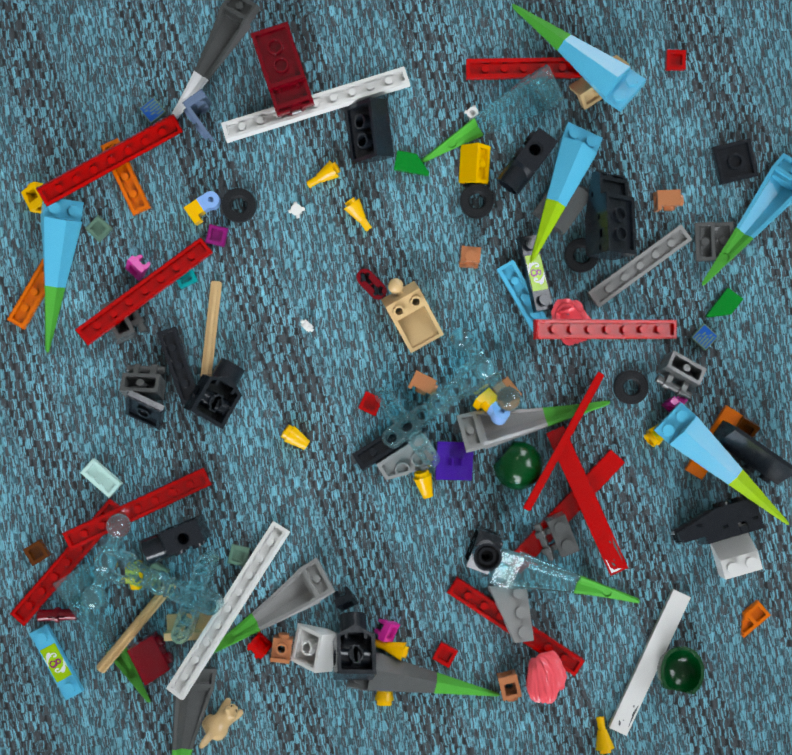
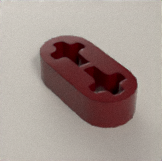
(374, 280)

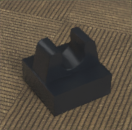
(346, 601)

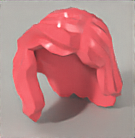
(575, 311)
(545, 677)

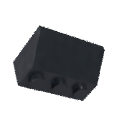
(369, 131)

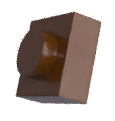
(748, 426)
(36, 552)

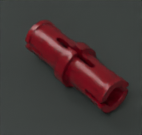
(55, 615)

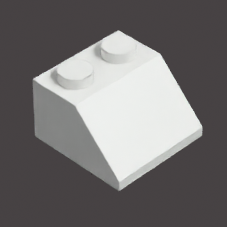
(736, 556)
(313, 648)

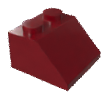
(150, 657)

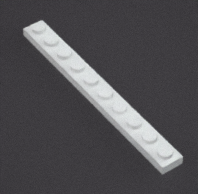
(324, 102)
(233, 603)

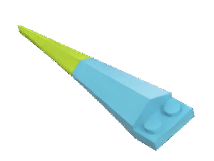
(573, 158)
(692, 438)

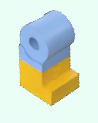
(202, 205)
(488, 403)

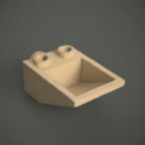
(411, 314)

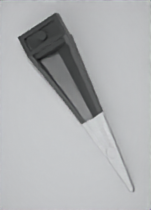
(228, 30)

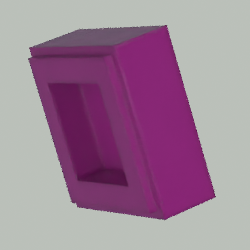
(217, 235)

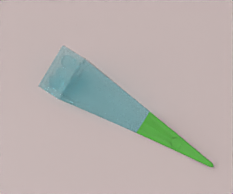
(526, 98)
(532, 573)
(98, 622)

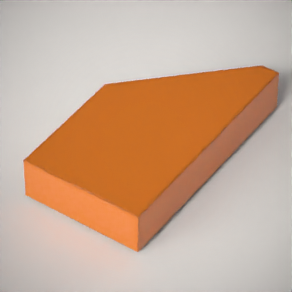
(753, 617)

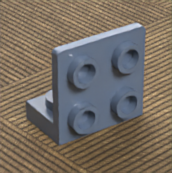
(195, 105)

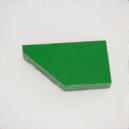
(410, 163)
(725, 304)

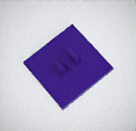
(454, 462)

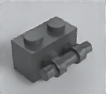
(125, 329)
(682, 371)
(148, 385)
(561, 534)

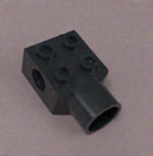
(524, 164)
(216, 394)
(173, 541)
(484, 550)
(354, 649)

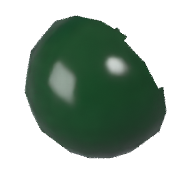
(519, 466)
(681, 670)

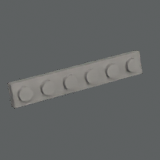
(639, 266)

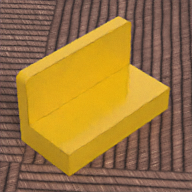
(474, 163)

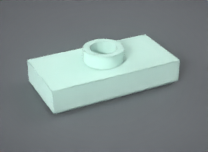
(101, 477)

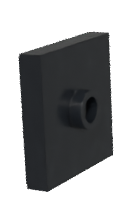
(734, 161)
(144, 409)

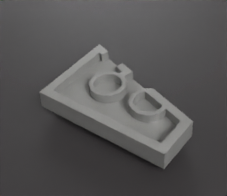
(403, 461)
(515, 612)

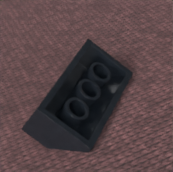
(753, 454)

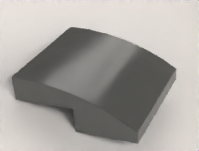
(711, 239)

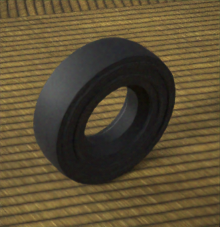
(227, 201)
(476, 213)
(570, 260)
(639, 378)

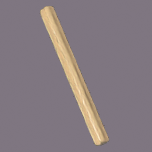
(211, 327)
(130, 633)

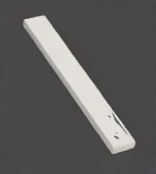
(648, 662)

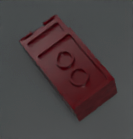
(282, 69)

